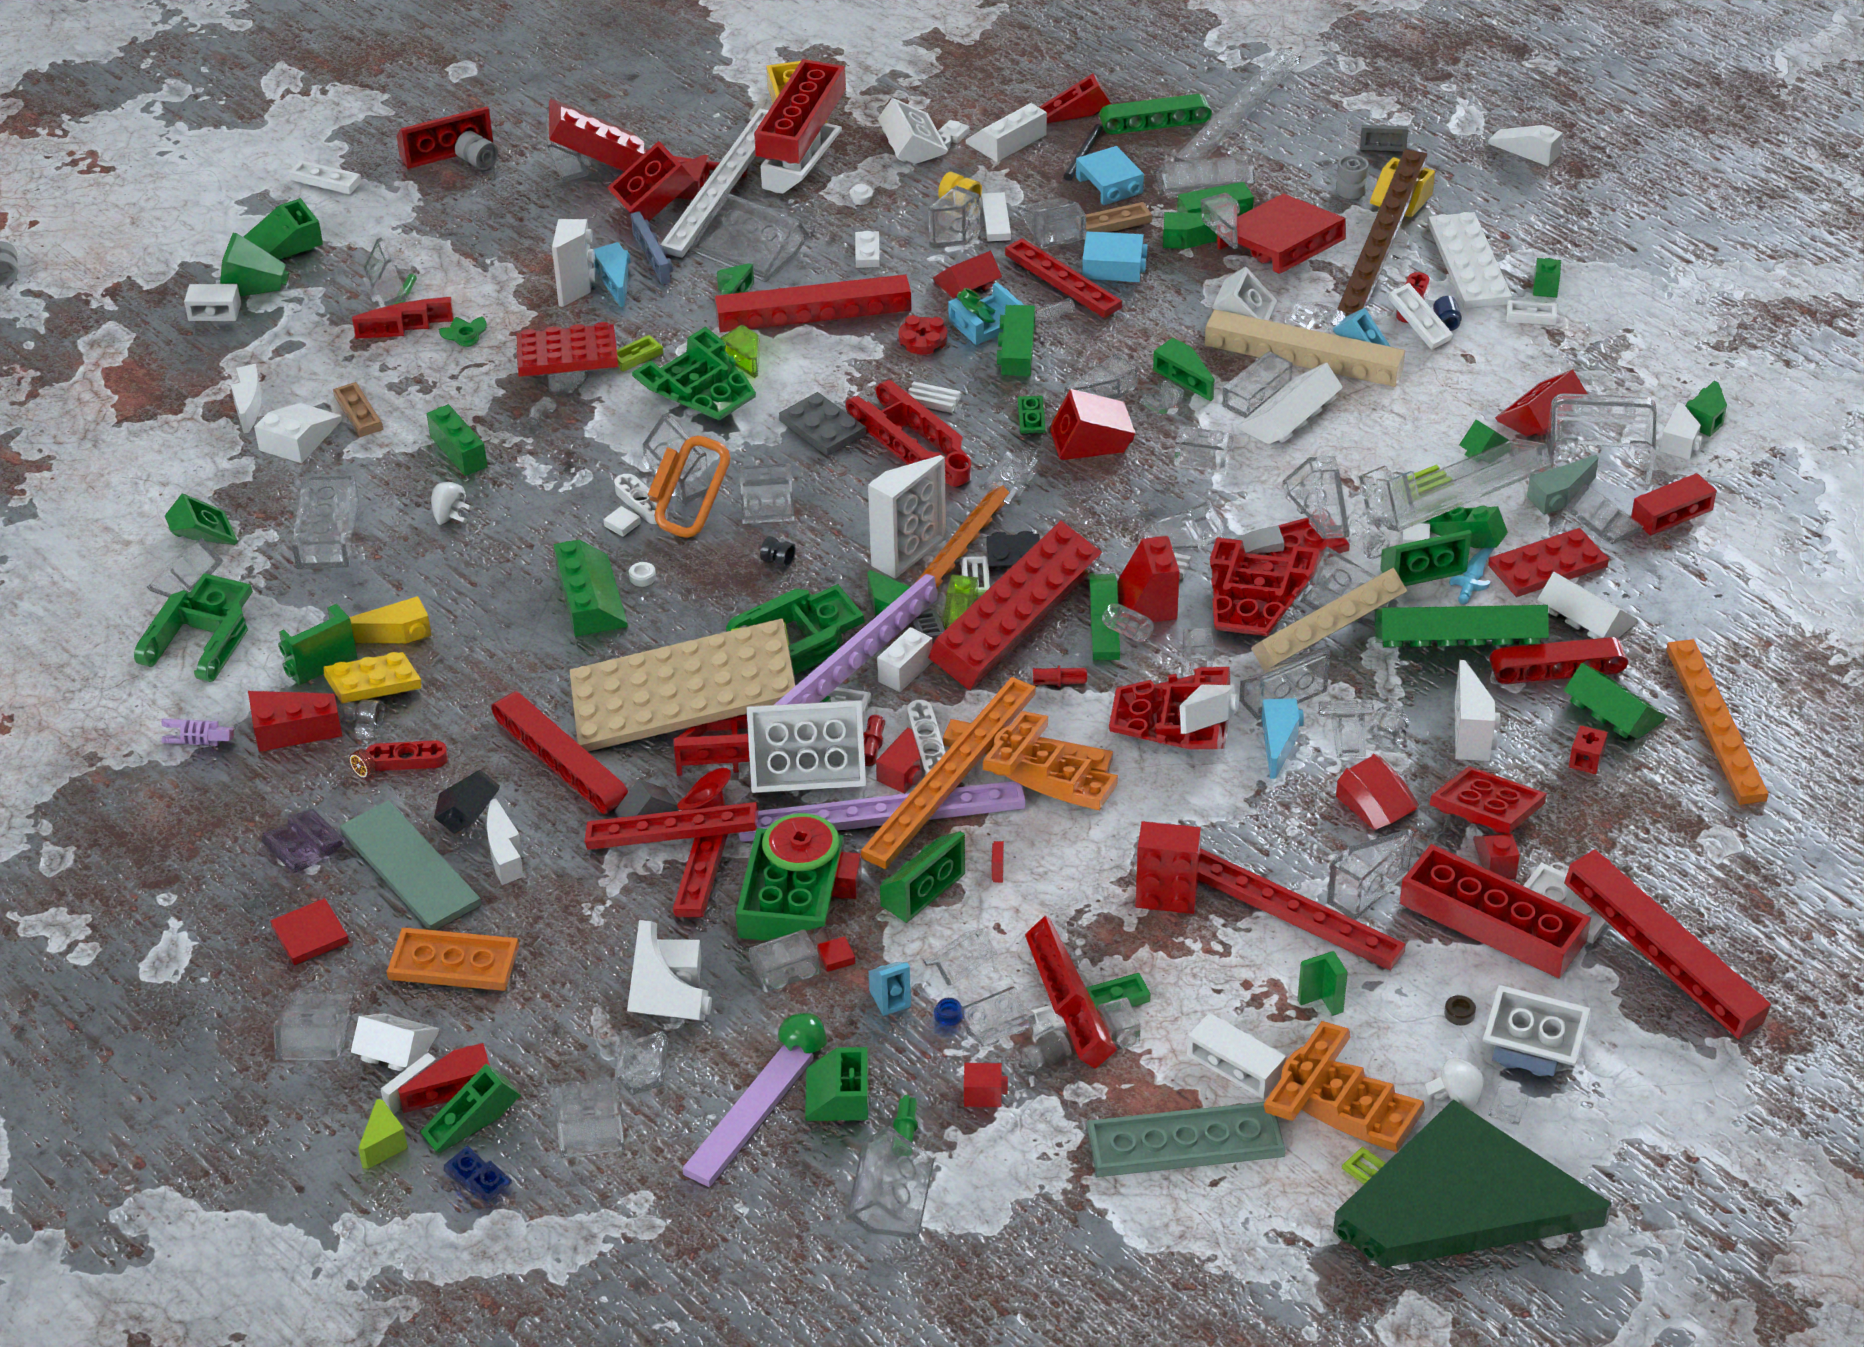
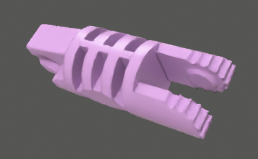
(197, 732)

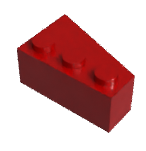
(293, 718)

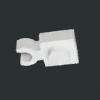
(953, 132)

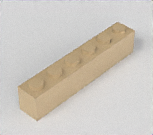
(1328, 619)

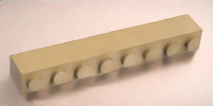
(1305, 347)

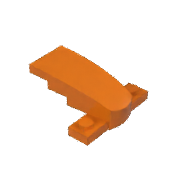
(1044, 766)
(1342, 1093)

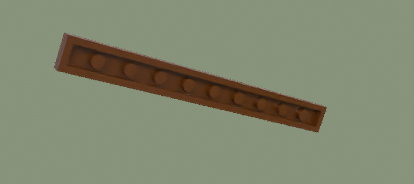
(1383, 232)

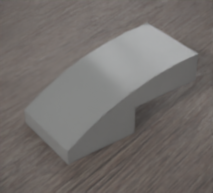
(1263, 540)

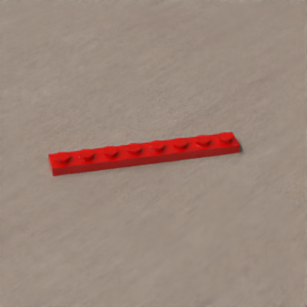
(1299, 911)

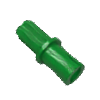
(906, 1117)

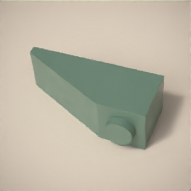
(1558, 486)

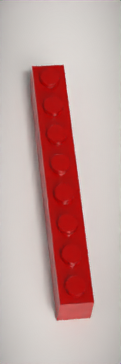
(813, 303)
(1667, 944)

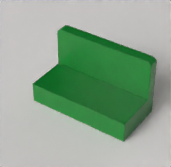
(1323, 979)

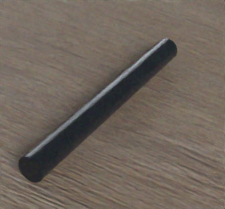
(1084, 150)

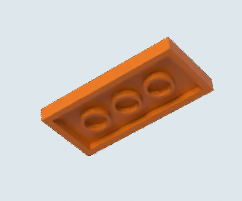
(453, 959)

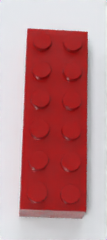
(800, 111)
(1495, 910)

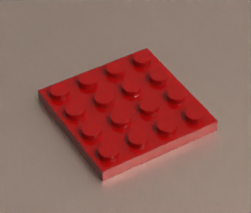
(566, 349)

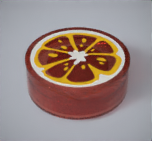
(362, 763)

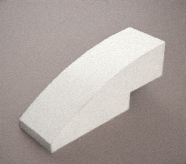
(247, 396)
(504, 844)

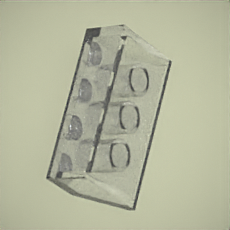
(1203, 174)

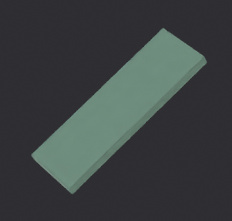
(410, 865)
(1184, 1139)

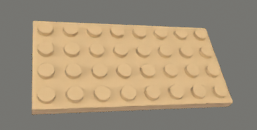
(681, 685)

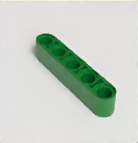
(1155, 114)

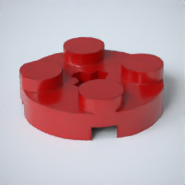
(933, 330)

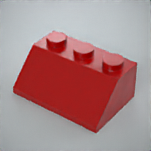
(1532, 410)

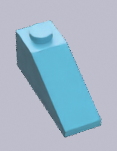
(612, 268)
(1280, 730)

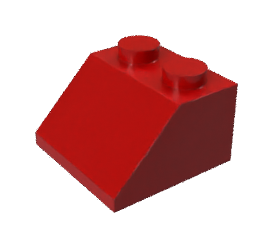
(970, 274)

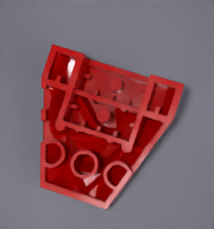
(1256, 589)
(1154, 710)

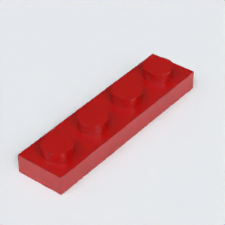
(699, 876)

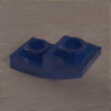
(476, 1175)

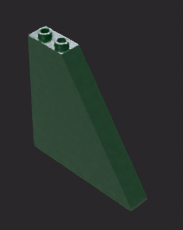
(1461, 1192)

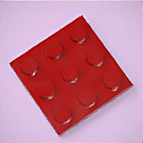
(1488, 800)

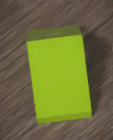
(382, 1136)

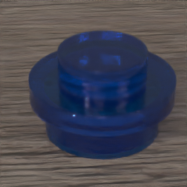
(948, 1012)

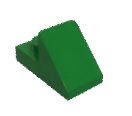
(736, 279)

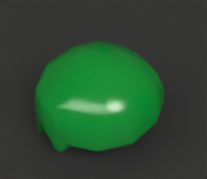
(803, 1031)

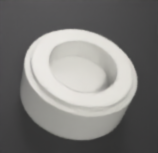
(642, 574)

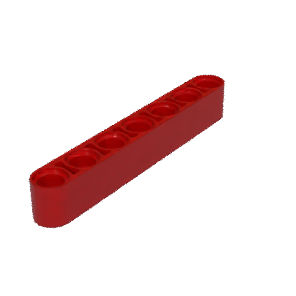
(559, 752)

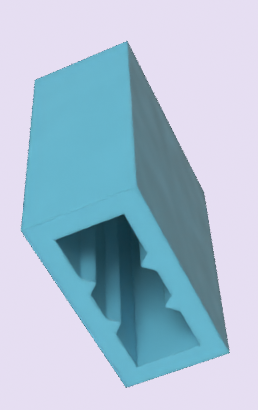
(1114, 256)

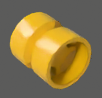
(952, 179)

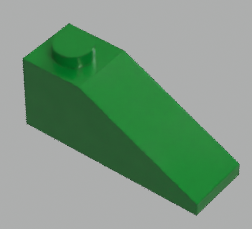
(1186, 230)
(1183, 366)
(471, 1109)

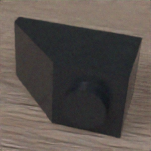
(465, 801)

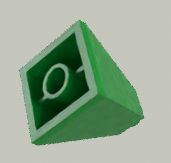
(251, 268)

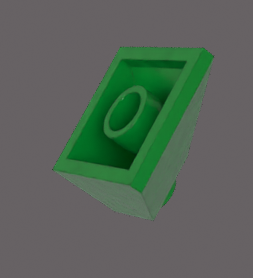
(199, 520)

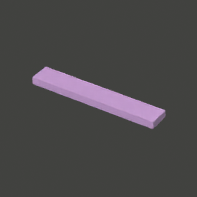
(747, 1115)

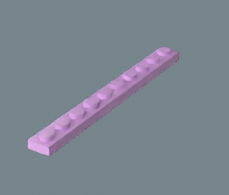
(864, 644)
(877, 810)

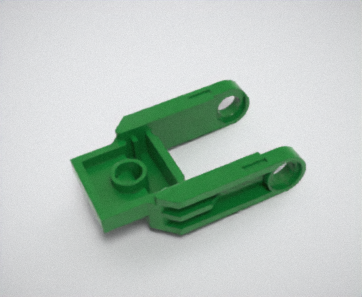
(210, 606)
(818, 616)

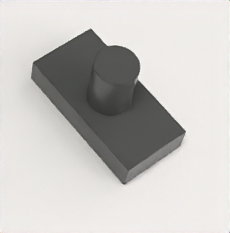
(1383, 137)

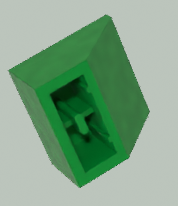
(838, 1086)

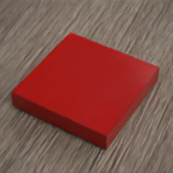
(309, 931)

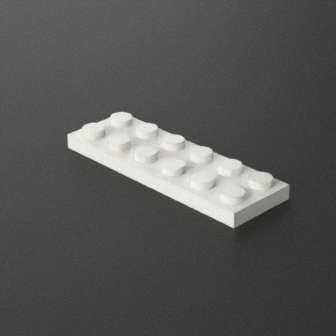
(1469, 260)

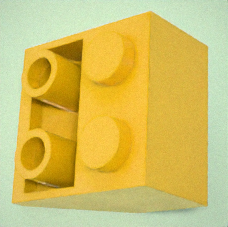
(1421, 194)

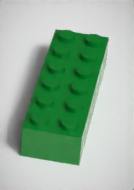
(1461, 623)

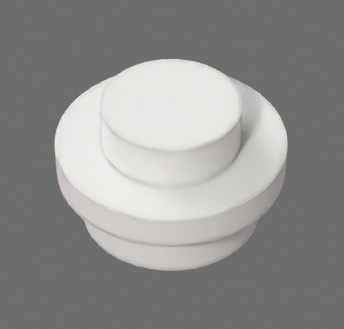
(861, 194)

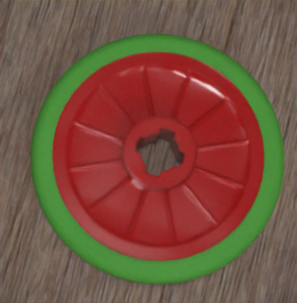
(800, 842)

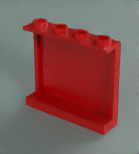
(1288, 231)

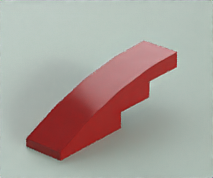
(396, 318)

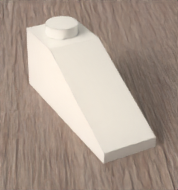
(1532, 142)
(1208, 707)

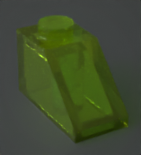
(744, 347)
(960, 596)

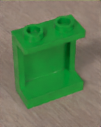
(318, 647)

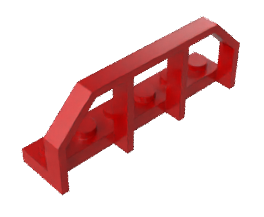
(697, 750)

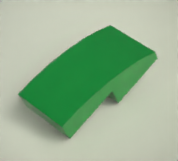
(1031, 414)

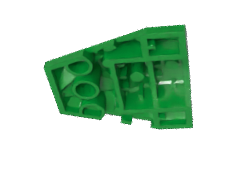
(700, 377)

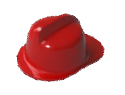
(707, 791)

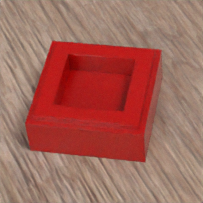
(997, 861)
(836, 954)

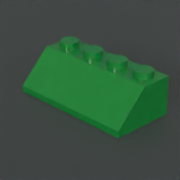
(588, 588)

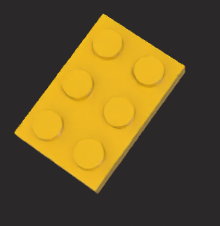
(372, 677)

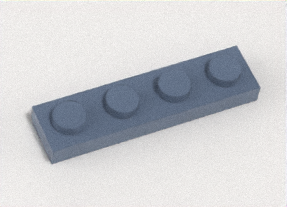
(649, 244)

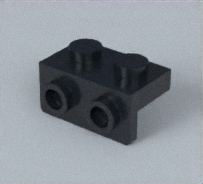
(1006, 549)

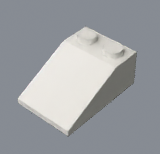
(295, 431)
(1474, 717)

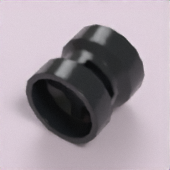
(776, 551)

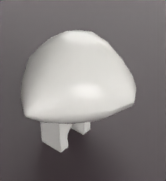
(447, 501)
(1459, 1081)

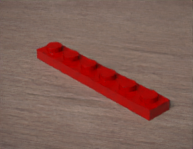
(1063, 278)
(671, 825)

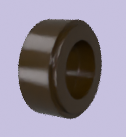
(1460, 1010)

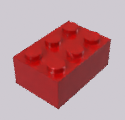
(651, 182)
(1167, 867)

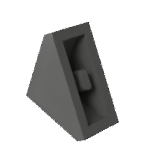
(646, 799)

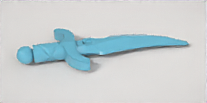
(1470, 579)

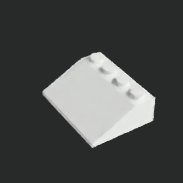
(906, 514)
(806, 746)

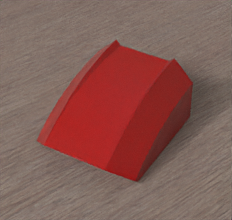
(1375, 792)

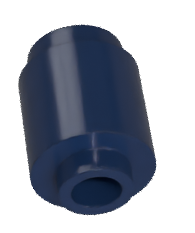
(1448, 311)

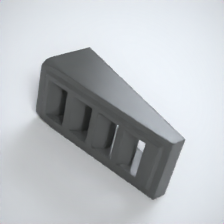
(929, 624)

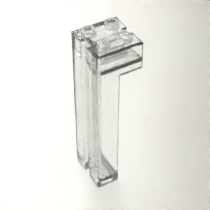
(1405, 502)

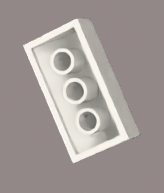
(781, 176)
(1292, 405)

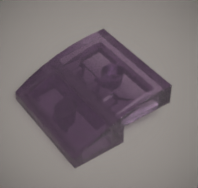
(303, 840)

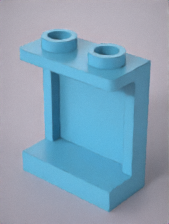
(1111, 174)
(971, 325)

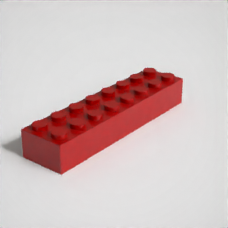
(1014, 605)

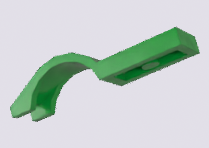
(1102, 594)

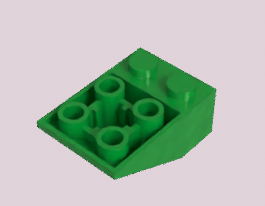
(287, 230)

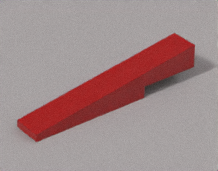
(1069, 994)

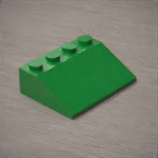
(782, 900)

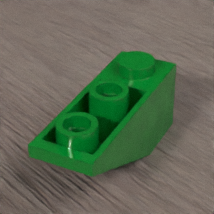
(1483, 522)

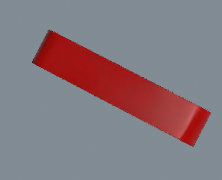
(1557, 660)

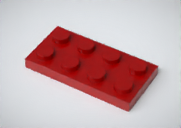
(1532, 565)

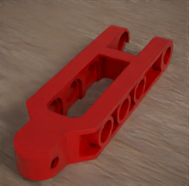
(904, 410)

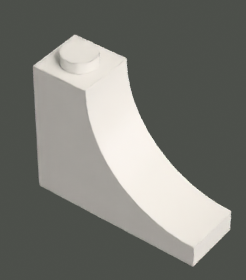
(656, 988)

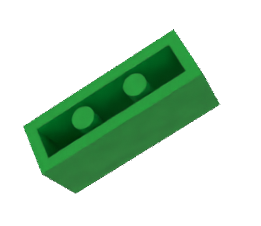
(1191, 201)
(1016, 340)
(457, 440)

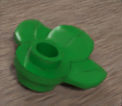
(972, 302)
(464, 333)

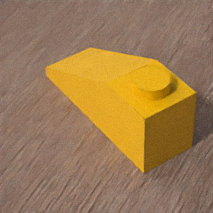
(393, 623)

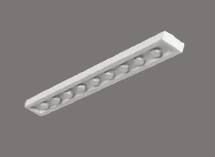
(721, 180)

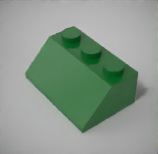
(1428, 558)
(1612, 703)
(924, 877)

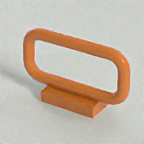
(667, 479)

